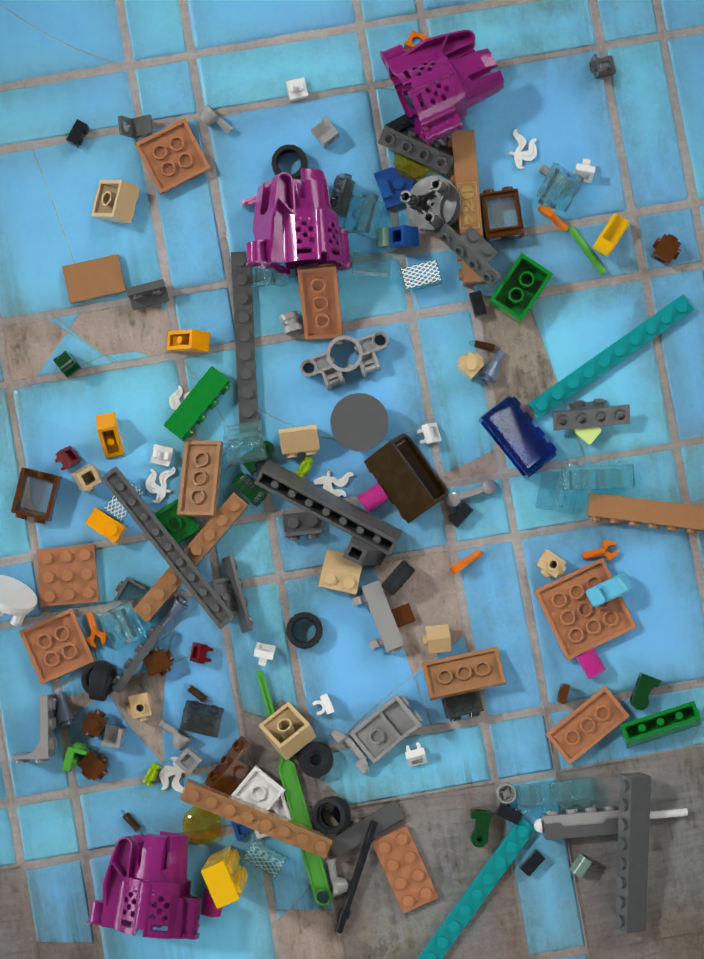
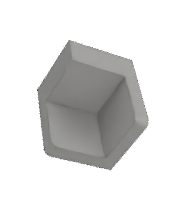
(325, 132)
(113, 736)
(189, 760)

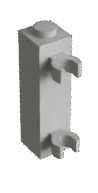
(383, 617)

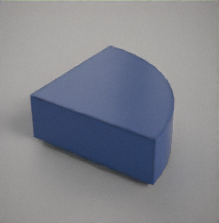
(240, 830)

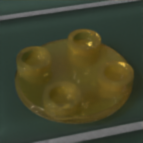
(409, 168)
(201, 825)

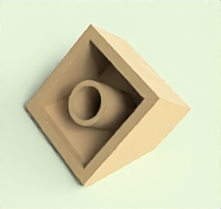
(115, 201)
(299, 440)
(339, 573)
(287, 731)

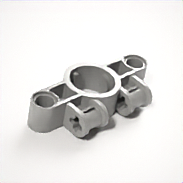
(325, 365)

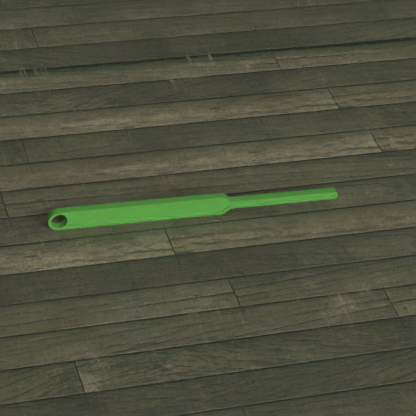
(297, 807)

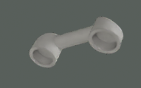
(487, 487)
(341, 737)

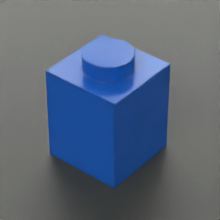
(404, 236)

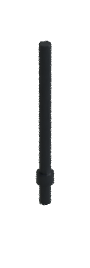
(344, 912)

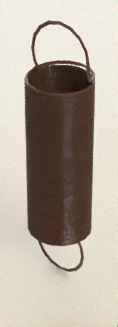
(483, 345)
(196, 693)
(131, 821)

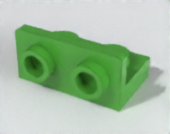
(71, 757)

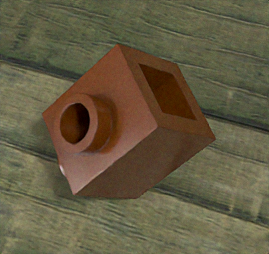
(666, 249)
(159, 661)
(95, 723)
(94, 765)

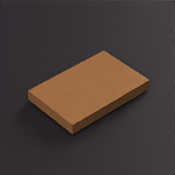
(94, 279)

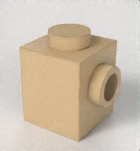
(470, 364)
(86, 477)
(551, 565)
(437, 638)
(140, 706)

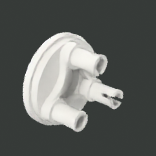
(16, 599)

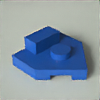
(391, 185)

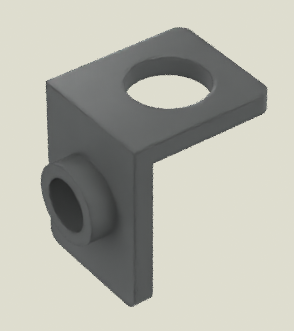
(595, 66)
(136, 126)
(122, 586)

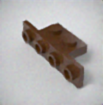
(231, 769)

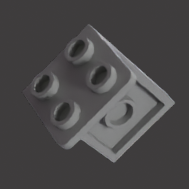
(386, 727)
(48, 741)

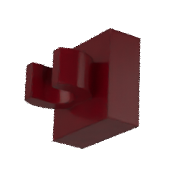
(67, 457)
(199, 652)

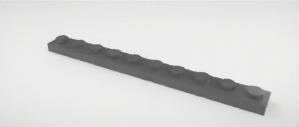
(244, 338)
(168, 547)

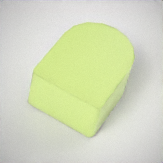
(587, 435)

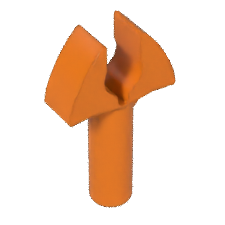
(550, 213)
(601, 551)
(466, 561)
(94, 631)

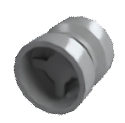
(291, 322)
(507, 795)

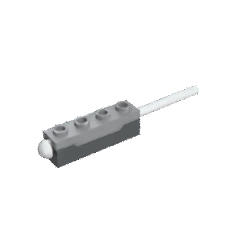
(589, 822)

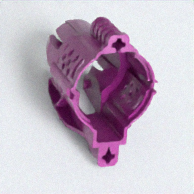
(442, 66)
(294, 218)
(145, 874)

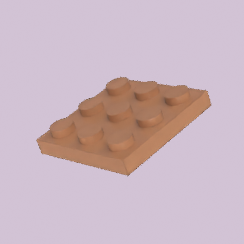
(172, 156)
(68, 575)
(57, 646)

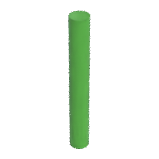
(586, 249)

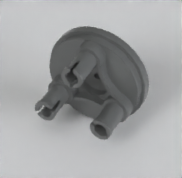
(432, 203)
(359, 422)

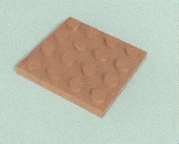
(571, 615)

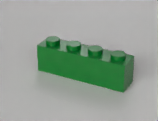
(197, 403)
(660, 724)

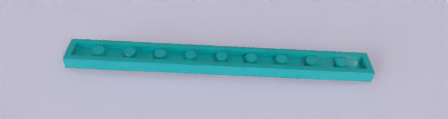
(611, 356)
(477, 891)

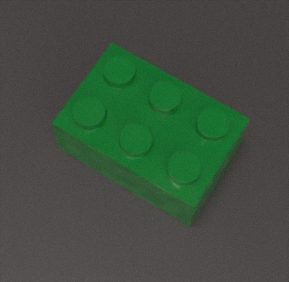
(520, 288)

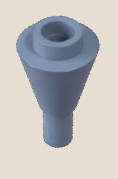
(490, 371)
(176, 606)
(64, 714)

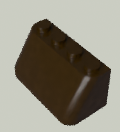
(406, 477)

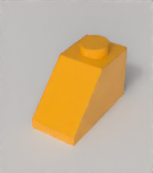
(188, 341)
(109, 435)
(106, 525)

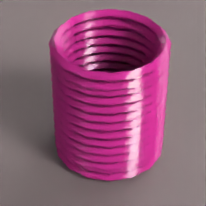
(373, 498)
(591, 663)
(208, 906)

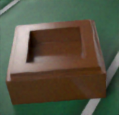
(403, 615)
(563, 693)

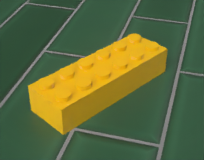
(224, 876)

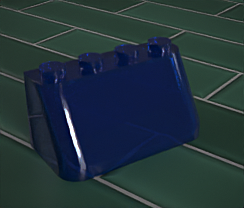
(518, 436)

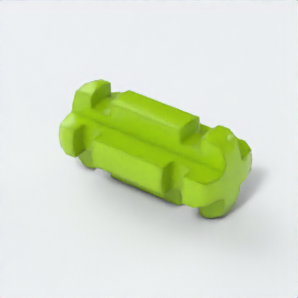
(305, 467)
(152, 774)

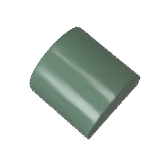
(383, 237)
(580, 865)

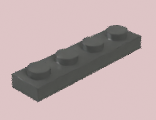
(132, 664)

